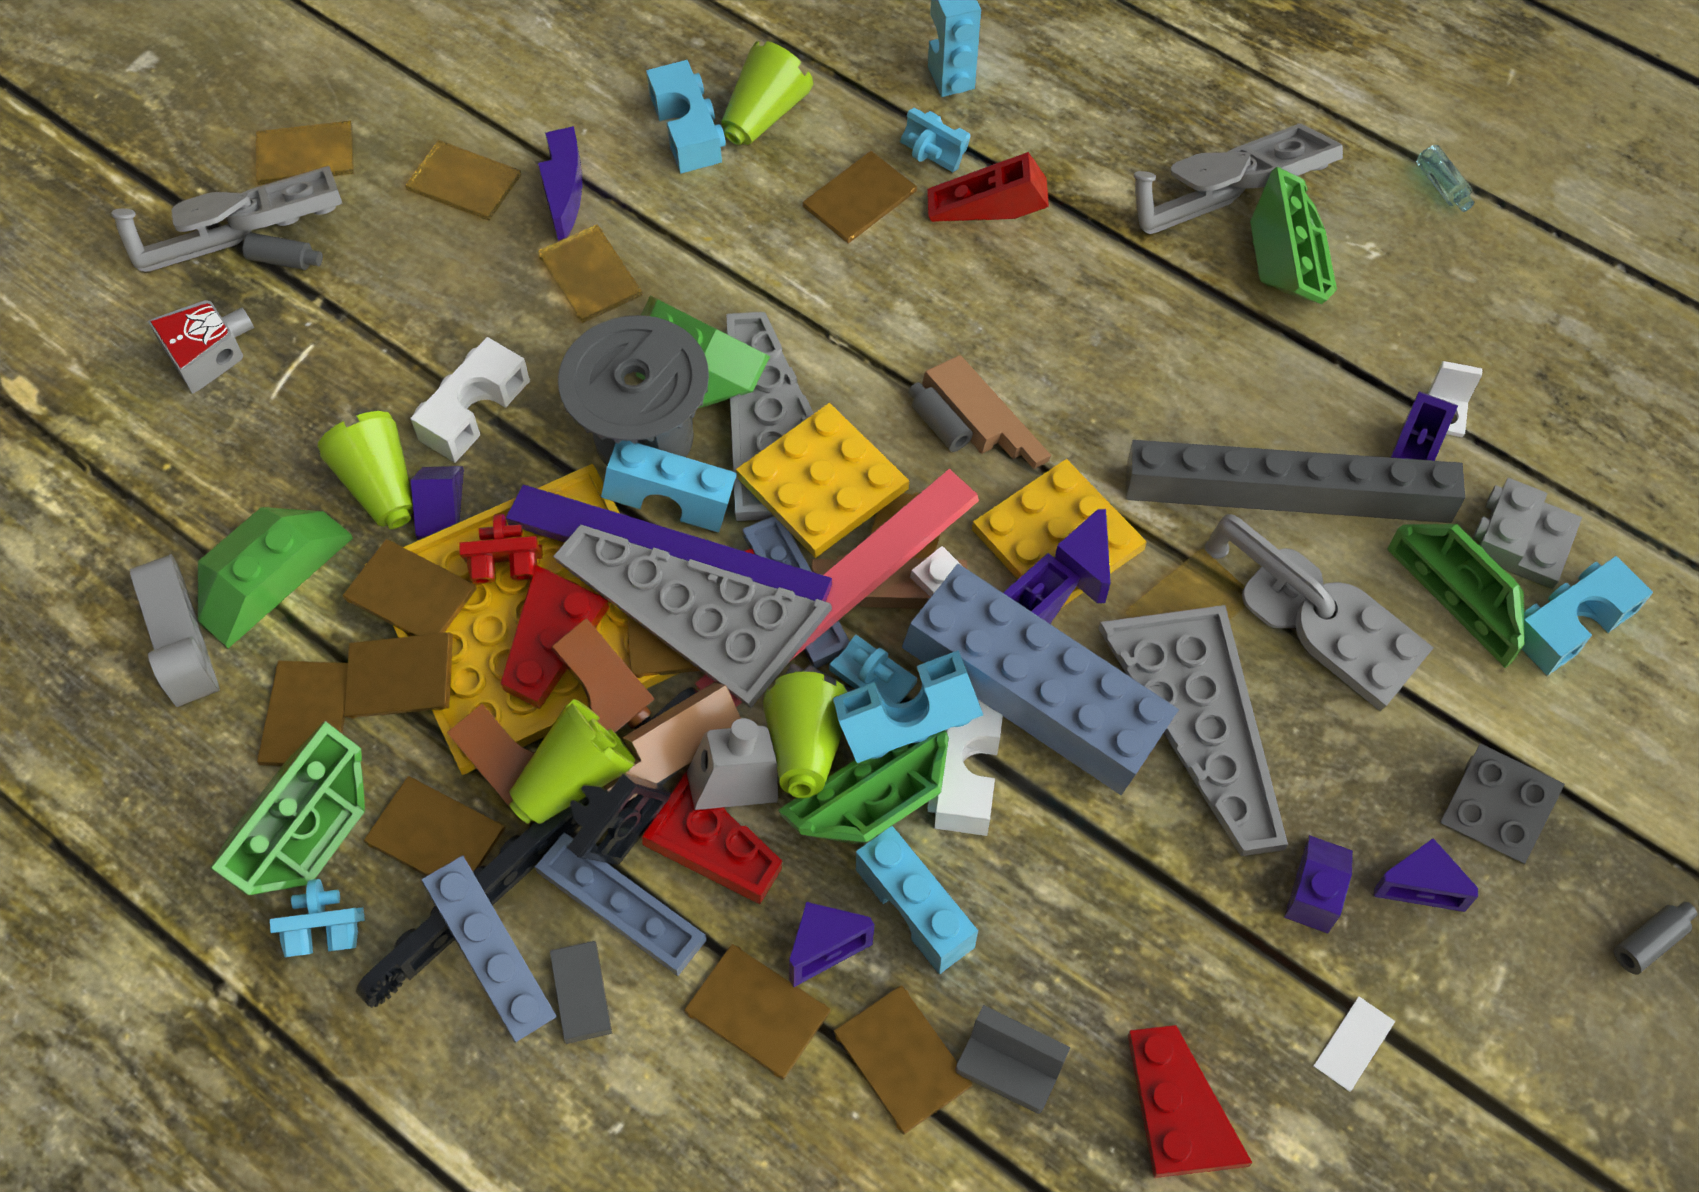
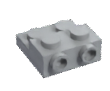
(1527, 533)

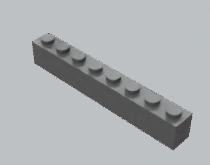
(1294, 481)

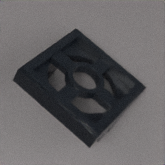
(624, 826)

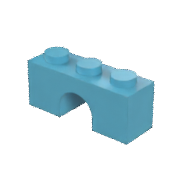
(955, 52)
(694, 136)
(645, 471)
(1604, 594)
(880, 726)
(932, 915)

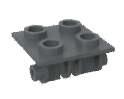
(1502, 803)

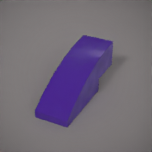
(562, 179)

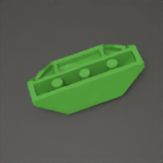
(1291, 240)
(731, 363)
(262, 566)
(1465, 583)
(872, 794)
(297, 817)

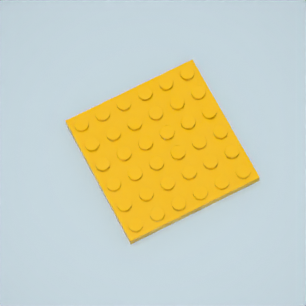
(490, 620)

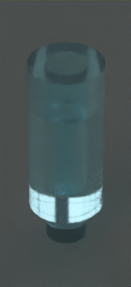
(1446, 177)

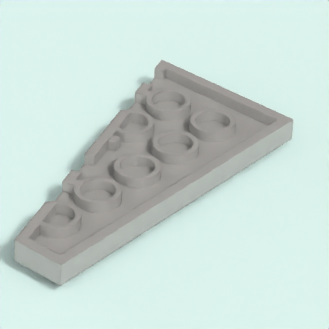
(767, 411)
(708, 615)
(1197, 668)

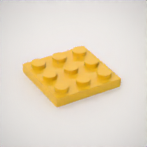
(822, 479)
(1044, 514)

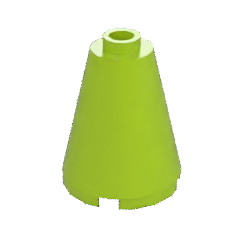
(764, 92)
(371, 466)
(803, 730)
(570, 756)

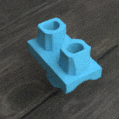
(934, 140)
(864, 664)
(296, 930)

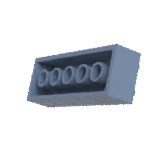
(1042, 678)

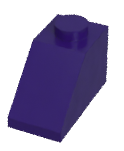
(1320, 885)

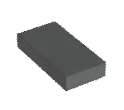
(580, 992)

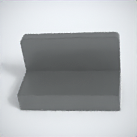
(1012, 1059)

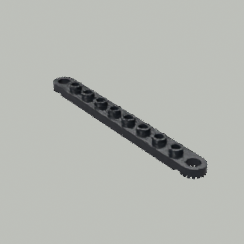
(515, 860)

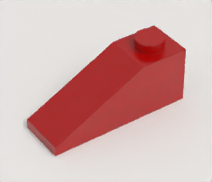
(992, 193)

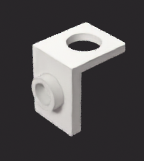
(1456, 385)

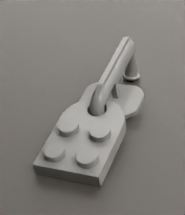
(1226, 175)
(256, 208)
(1359, 643)

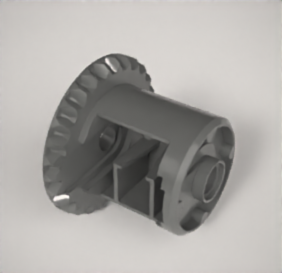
(646, 413)

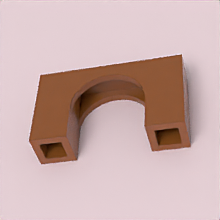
(610, 691)

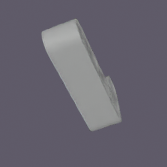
(179, 652)

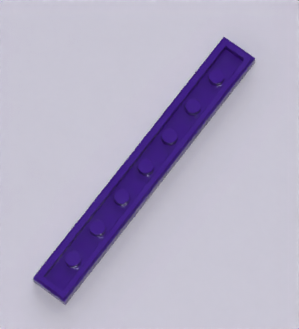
(561, 516)

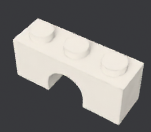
(486, 374)
(966, 797)

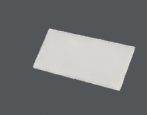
(1354, 1044)

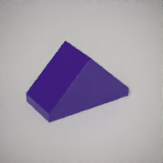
(1424, 428)
(436, 498)
(1087, 555)
(1044, 587)
(1428, 879)
(826, 939)

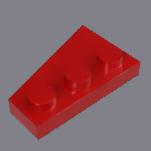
(548, 614)
(713, 845)
(1179, 1109)

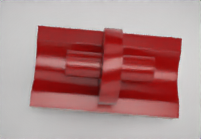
(483, 554)

